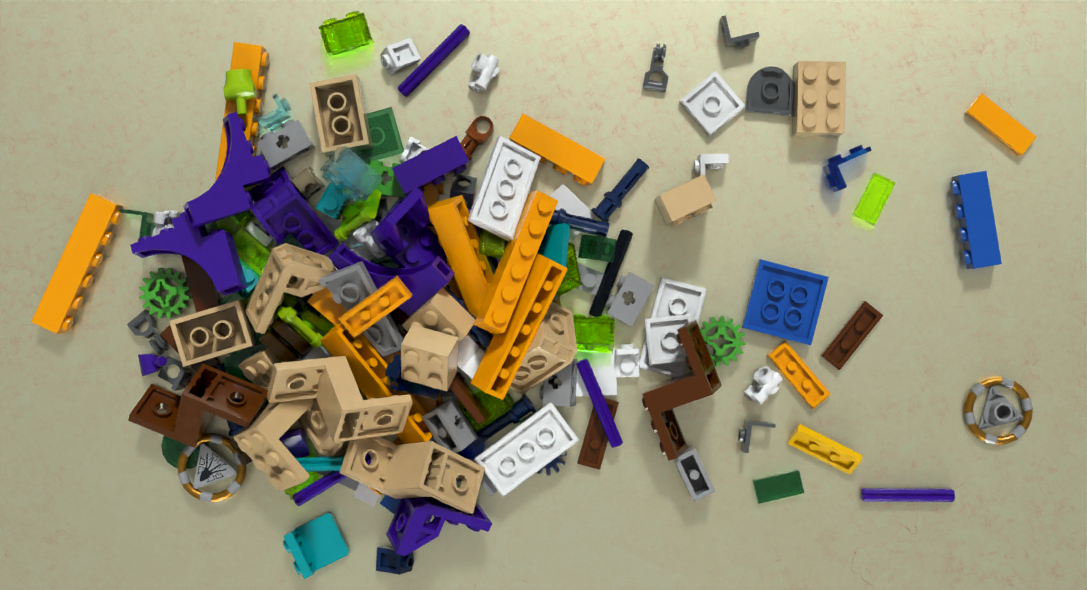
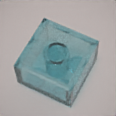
(351, 174)

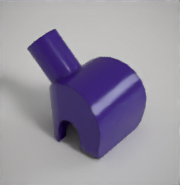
(151, 363)

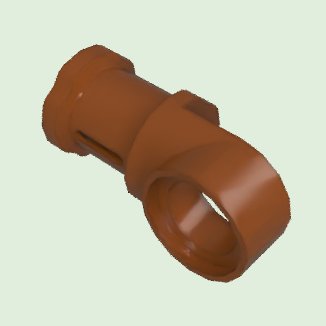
(475, 136)

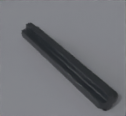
(610, 273)

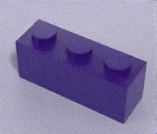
(432, 166)

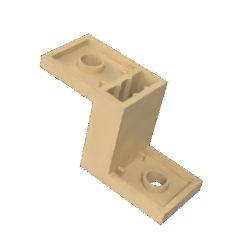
(339, 398)
(272, 421)
(414, 471)

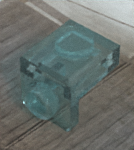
(275, 118)

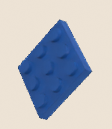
(785, 302)

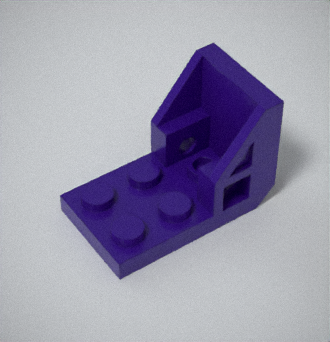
(286, 211)
(405, 234)
(411, 531)

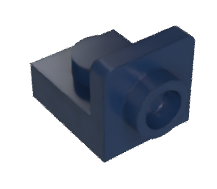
(390, 562)

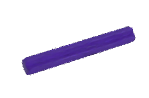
(433, 60)
(599, 403)
(321, 485)
(907, 495)

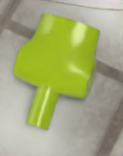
(239, 87)

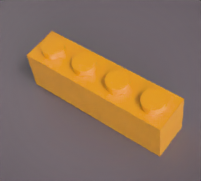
(557, 150)

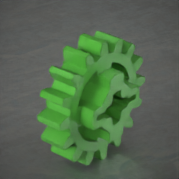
(168, 301)
(720, 329)

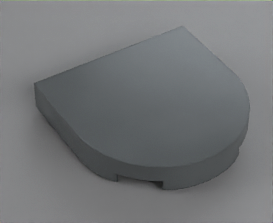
(770, 92)

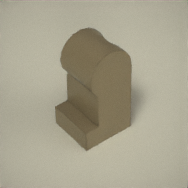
(308, 182)

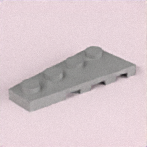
(351, 287)

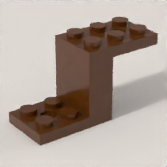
(681, 390)
(203, 398)

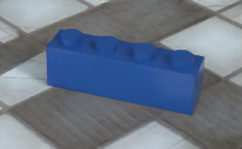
(975, 220)

